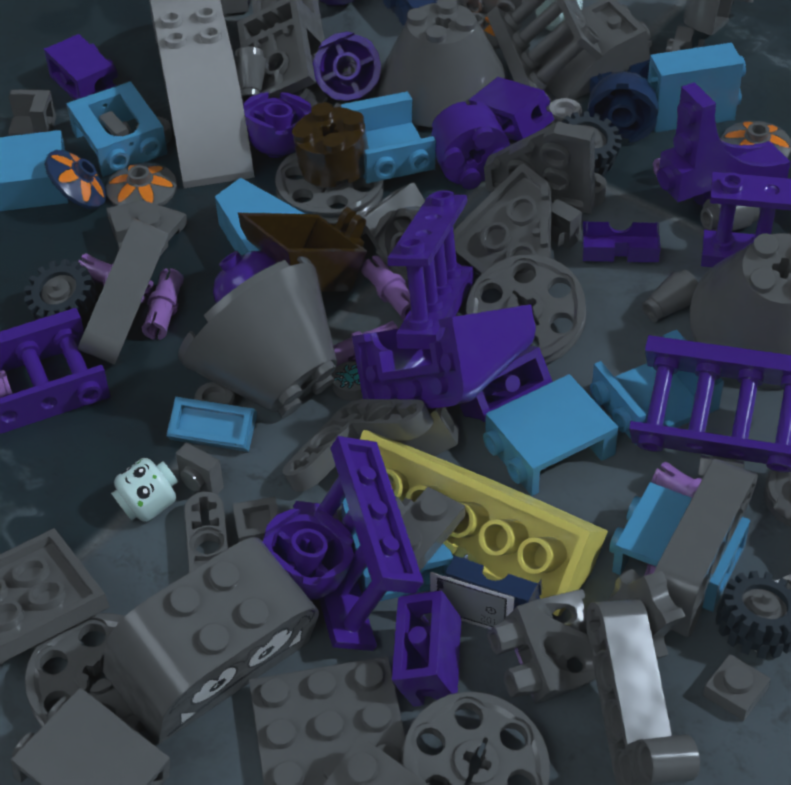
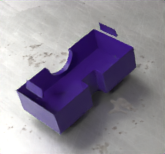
(636, 243)

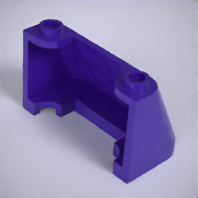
(454, 368)

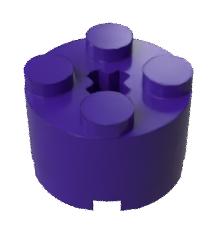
(465, 140)

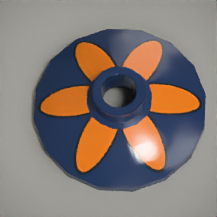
(75, 179)

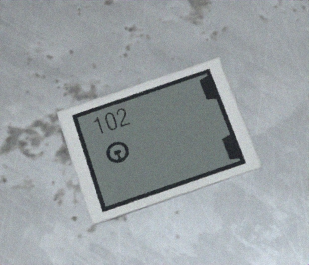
(472, 602)

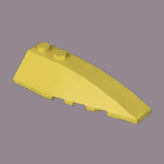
(500, 524)

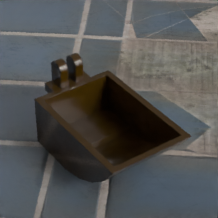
(330, 247)

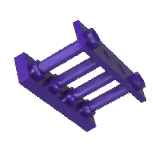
(748, 191)
(434, 276)
(38, 341)
(709, 364)
(382, 540)

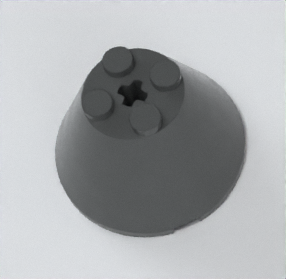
(439, 60)
(747, 299)
(267, 339)

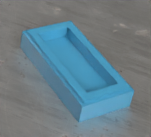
(212, 424)

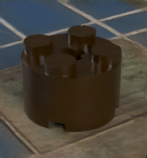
(330, 145)

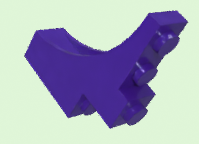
(698, 152)

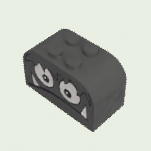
(207, 637)

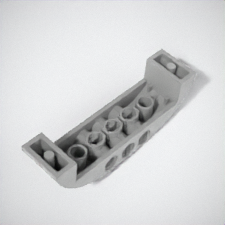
(202, 91)

